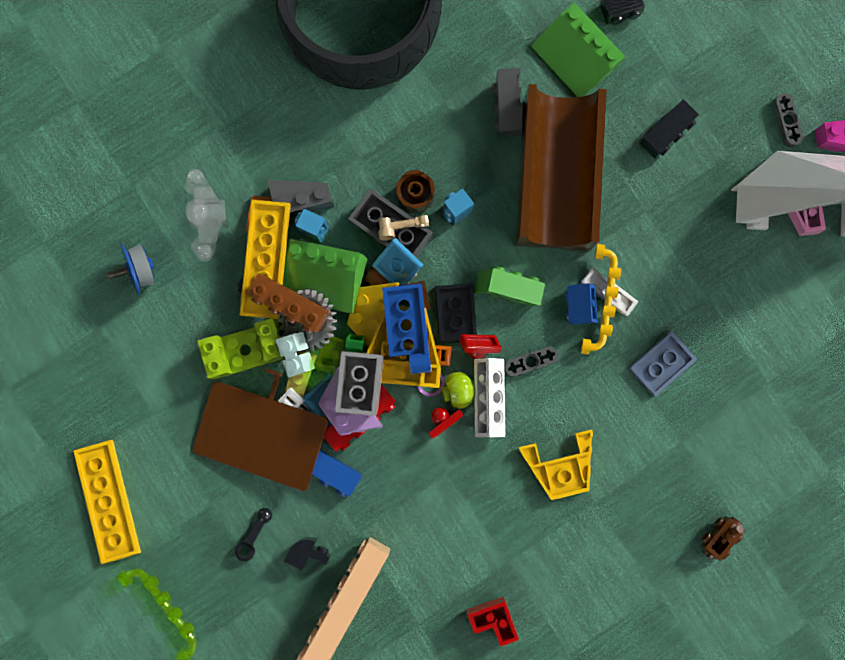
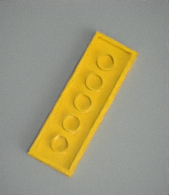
(264, 251)
(107, 501)

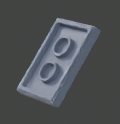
(662, 364)

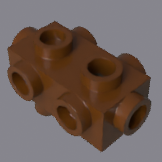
(725, 534)

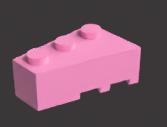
(808, 221)

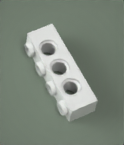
(489, 397)

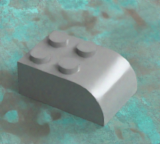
(359, 383)

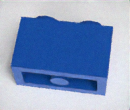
(581, 304)

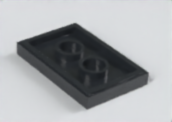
(455, 311)

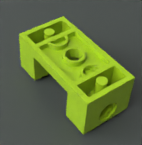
(223, 354)

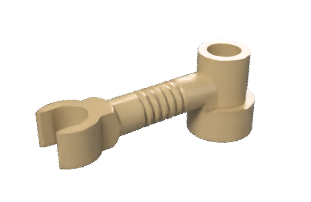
(387, 227)

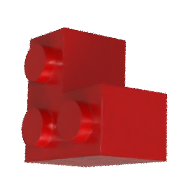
(496, 615)

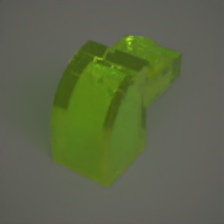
(329, 356)

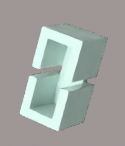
(294, 363)

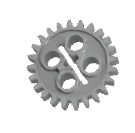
(316, 339)

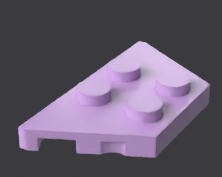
(344, 422)

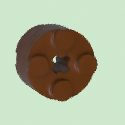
(425, 187)

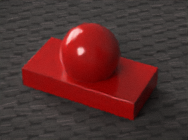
(479, 345)
(441, 418)

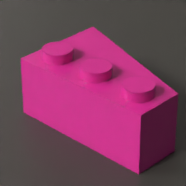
(831, 136)

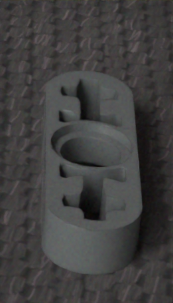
(797, 131)
(515, 361)

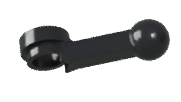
(264, 516)

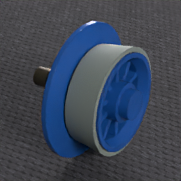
(137, 267)

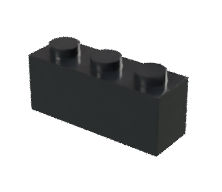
(670, 129)

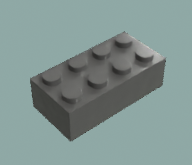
(375, 207)

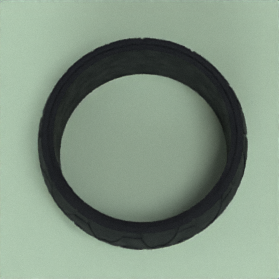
(366, 70)

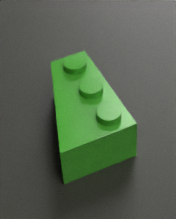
(510, 286)

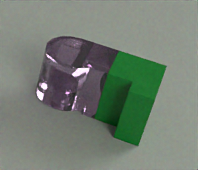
(355, 343)

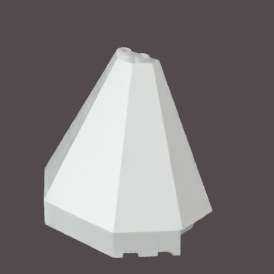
(790, 184)

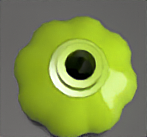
(458, 390)

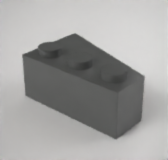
(507, 102)
(301, 195)

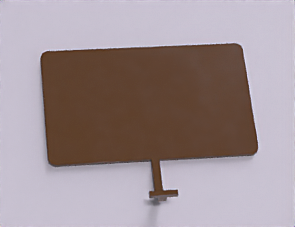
(260, 434)

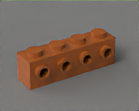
(288, 302)

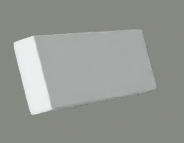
(624, 301)

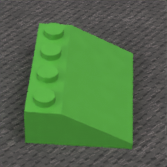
(577, 51)
(327, 270)

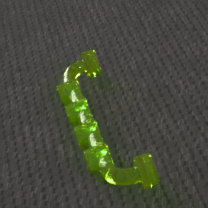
(162, 600)

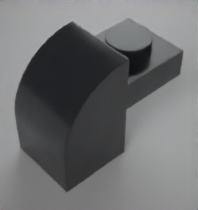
(303, 550)

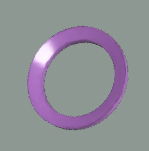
(435, 393)

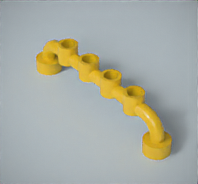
(610, 293)

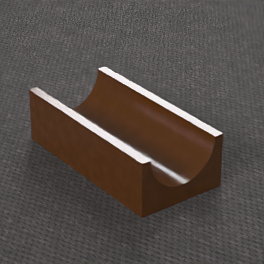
(561, 170)

